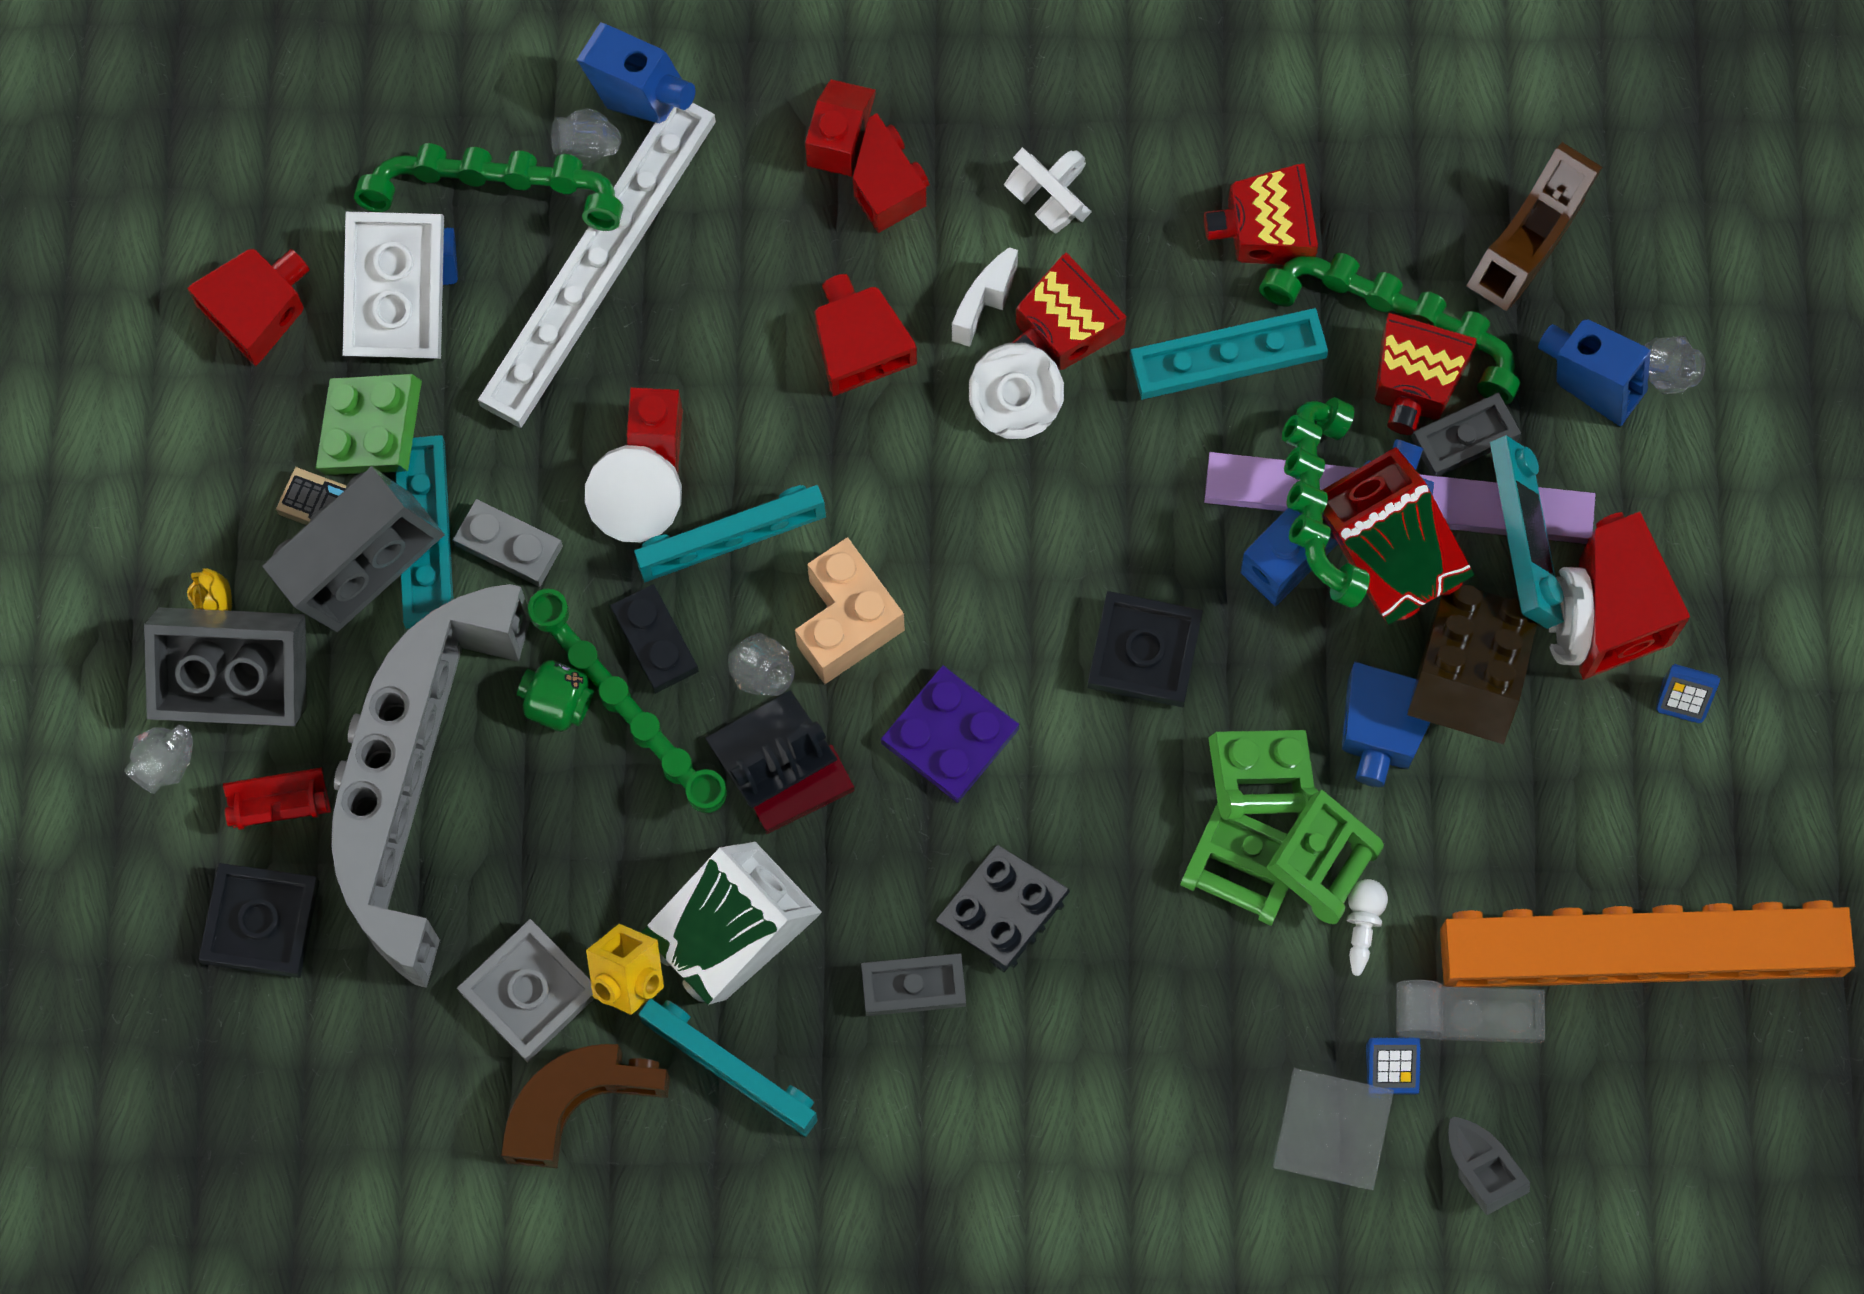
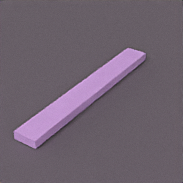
(1463, 502)

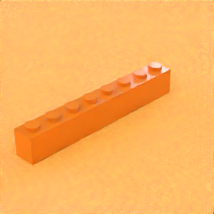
(1646, 946)

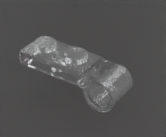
(1469, 1013)

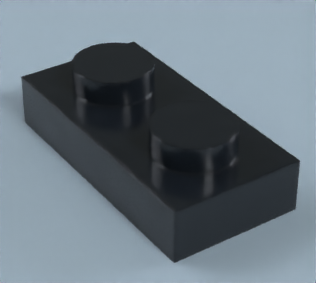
(654, 638)

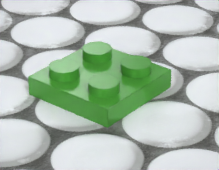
(368, 424)

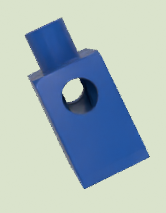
(634, 75)
(1599, 367)
(1278, 559)
(1379, 724)

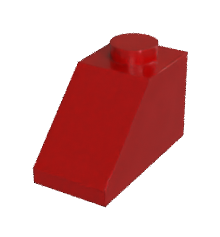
(838, 127)
(656, 421)

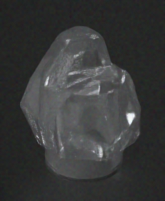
(585, 136)
(1674, 364)
(761, 666)
(160, 757)

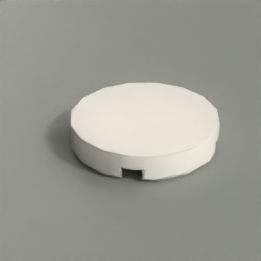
(1016, 390)
(633, 493)
(1578, 614)

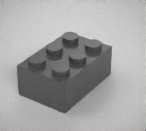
(352, 549)
(225, 666)

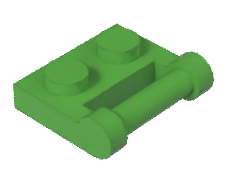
(1261, 759)
(1243, 846)
(1312, 849)

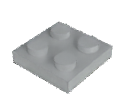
(528, 990)

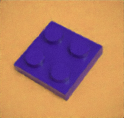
(950, 734)

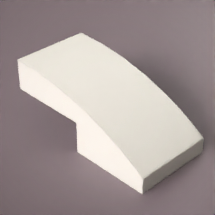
(988, 289)

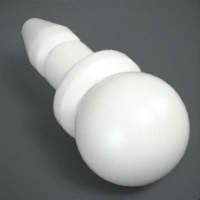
(1366, 902)

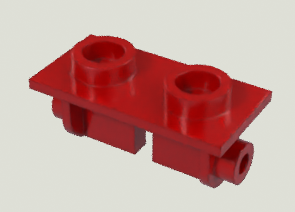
(276, 798)

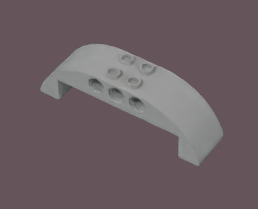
(415, 689)

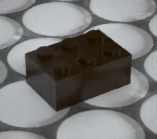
(1474, 664)

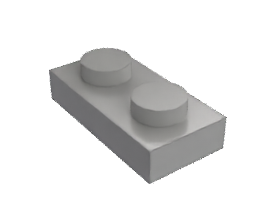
(508, 542)

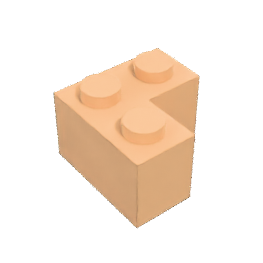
(857, 614)

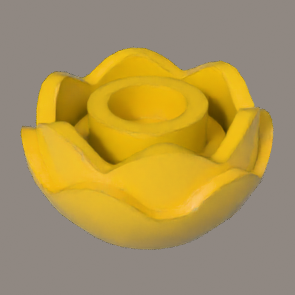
(210, 591)

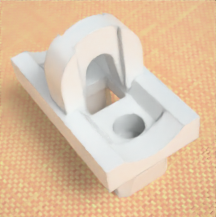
(1032, 175)

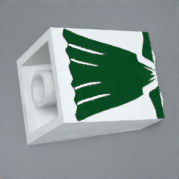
(729, 921)

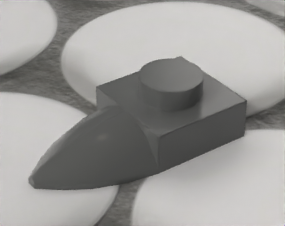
(1485, 1166)

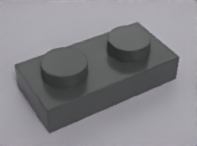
(1464, 435)
(913, 984)

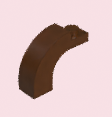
(1536, 228)
(563, 1084)

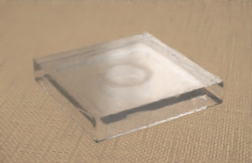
(1333, 1129)

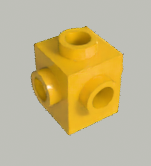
(625, 969)

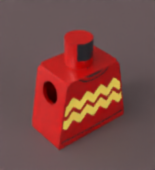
(1267, 218)
(1068, 315)
(1418, 370)

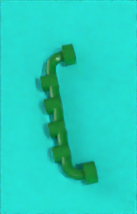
(600, 211)
(1384, 295)
(1308, 531)
(703, 788)

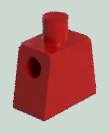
(252, 300)
(860, 336)

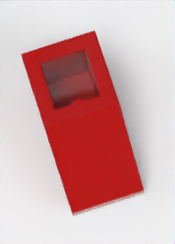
(884, 178)

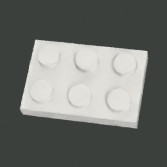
(393, 285)

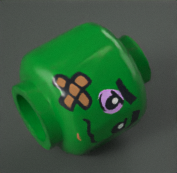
(555, 695)

